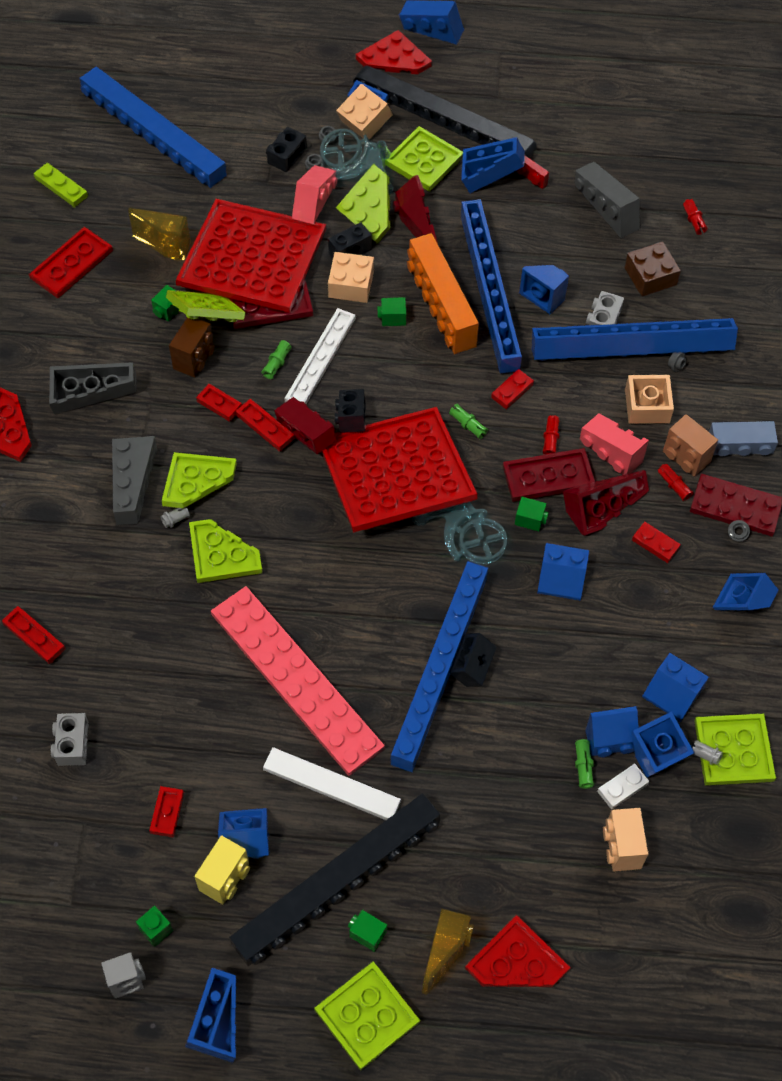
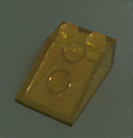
(161, 232)
(449, 941)

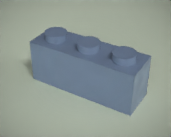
(744, 438)

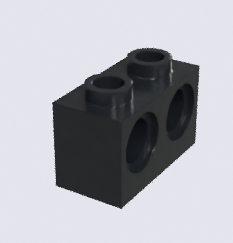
(286, 149)
(351, 410)

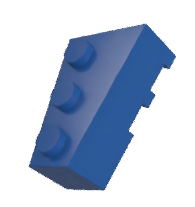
(433, 19)
(491, 162)
(215, 1019)

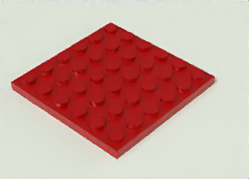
(251, 255)
(397, 470)

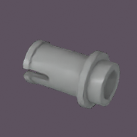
(174, 516)
(707, 753)

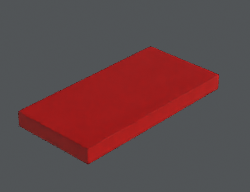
(71, 262)

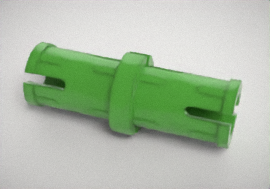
(276, 359)
(468, 421)
(584, 763)

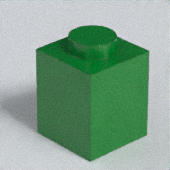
(162, 306)
(392, 311)
(531, 514)
(154, 926)
(367, 930)

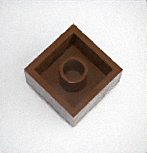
(652, 269)
(191, 346)

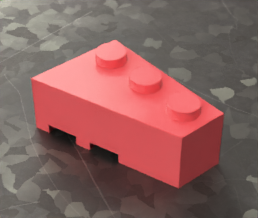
(312, 193)
(614, 444)

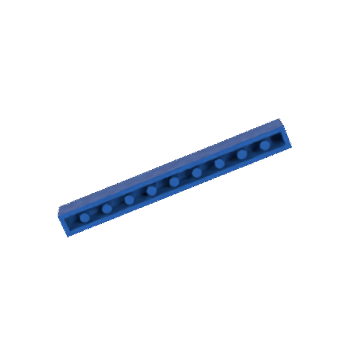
(153, 127)
(490, 286)
(633, 339)
(438, 666)

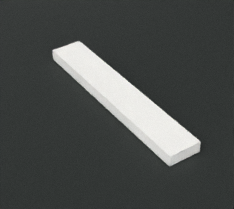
(321, 356)
(331, 784)

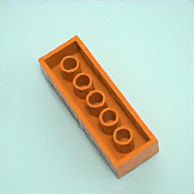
(442, 294)

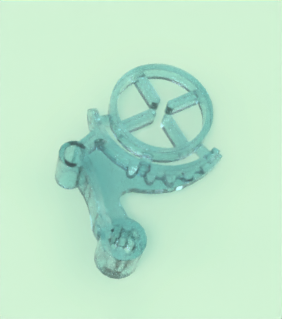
(373, 154)
(455, 517)

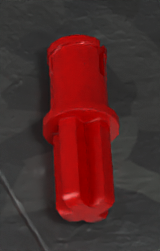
(694, 216)
(551, 435)
(675, 482)

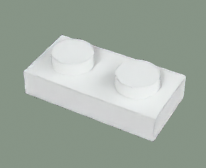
(623, 786)

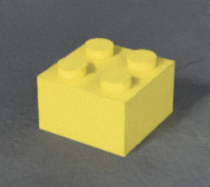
(222, 870)

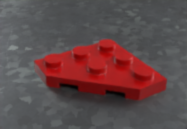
(394, 54)
(13, 430)
(517, 960)

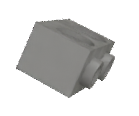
(606, 309)
(76, 739)
(123, 975)

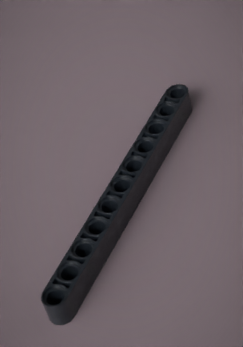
(441, 111)

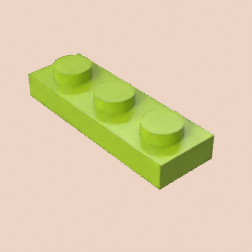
(60, 184)

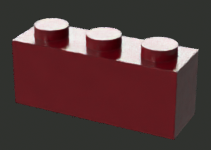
(306, 425)

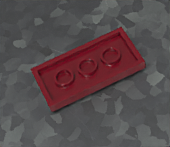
(262, 315)
(547, 474)
(733, 502)

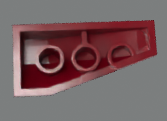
(412, 209)
(598, 502)

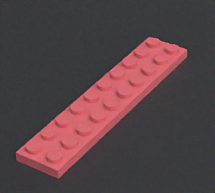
(298, 681)

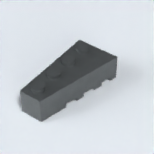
(609, 198)
(89, 384)
(131, 471)

